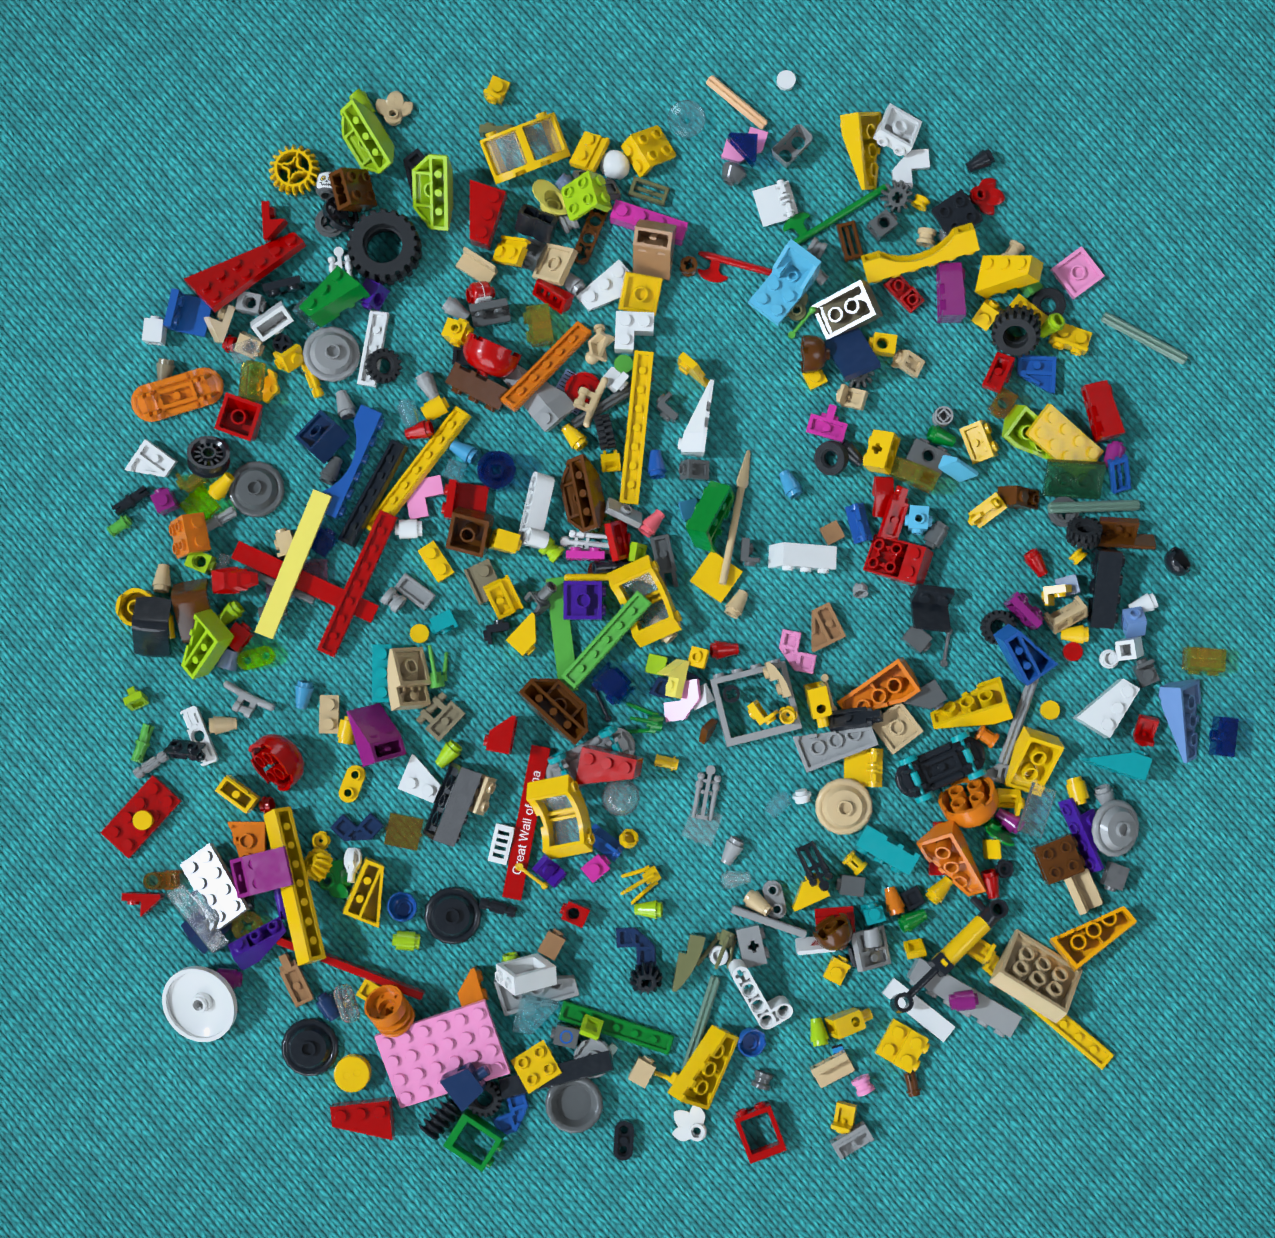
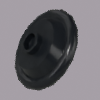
(452, 915)
(310, 1047)

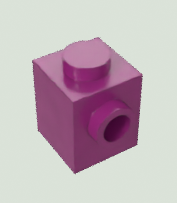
(164, 501)

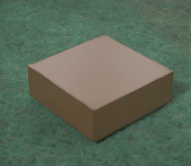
(832, 532)

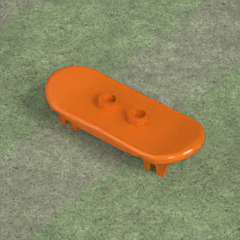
(177, 394)

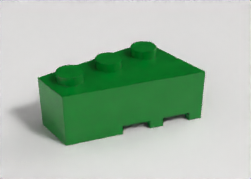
(332, 297)
(709, 514)

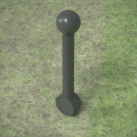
(943, 663)

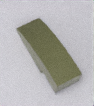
(687, 960)

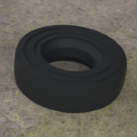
(1053, 294)
(842, 458)

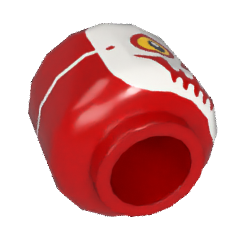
(480, 292)

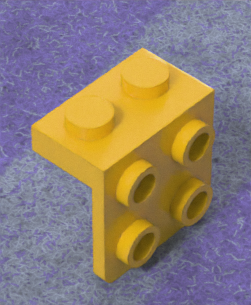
(647, 149)

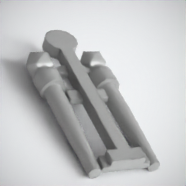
(710, 770)

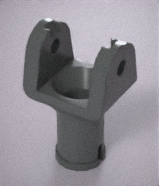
(541, 597)

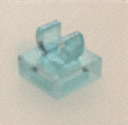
(455, 470)

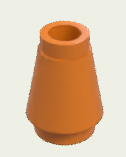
(893, 901)

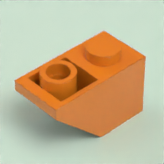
(471, 989)

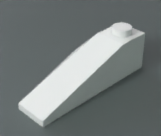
(696, 431)

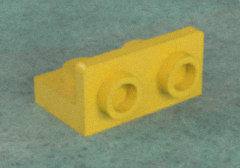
(1071, 339)
(979, 441)

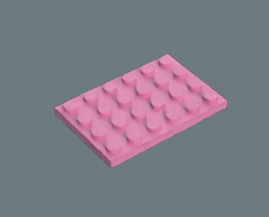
(439, 1046)

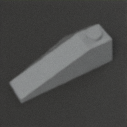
(547, 405)

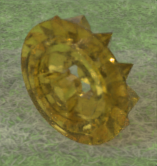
(248, 916)

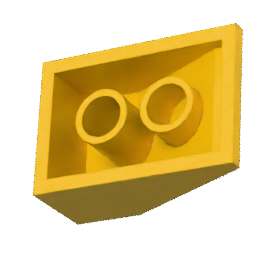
(1033, 759)

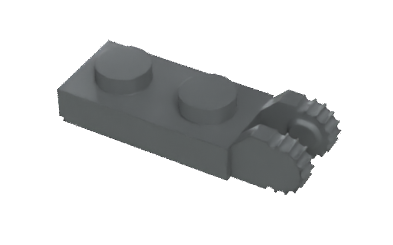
(664, 557)

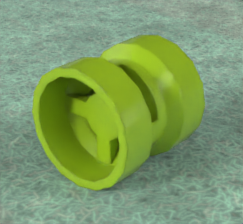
(553, 551)

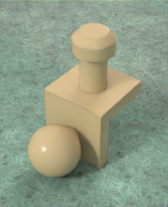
(598, 344)

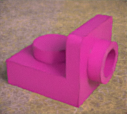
(596, 867)

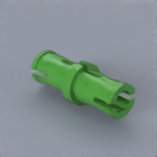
(142, 743)

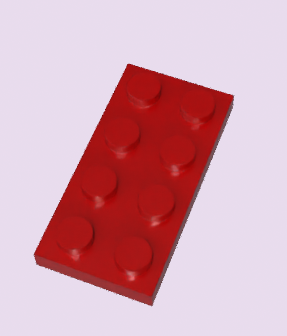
(152, 797)

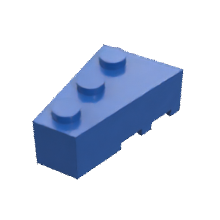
(1022, 655)

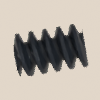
(441, 1119)

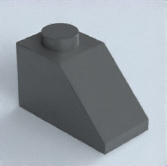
(929, 697)

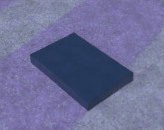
(852, 354)

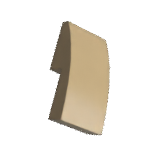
(773, 674)

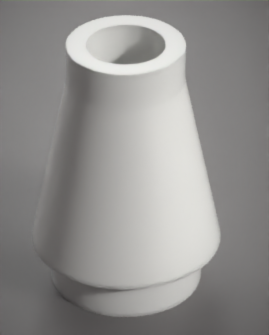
(1147, 602)

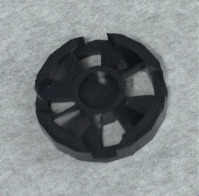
(338, 217)

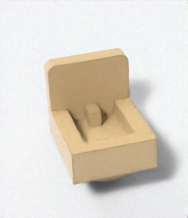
(851, 397)

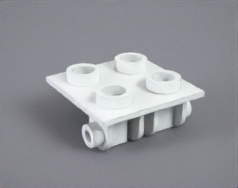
(775, 203)

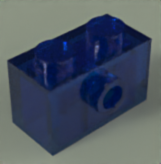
(1223, 736)

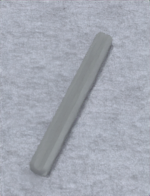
(1017, 722)

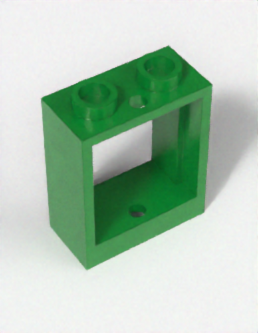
(485, 1127)

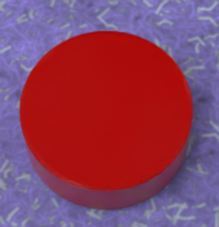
(1072, 651)

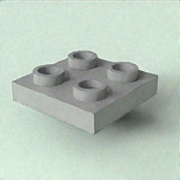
(870, 948)

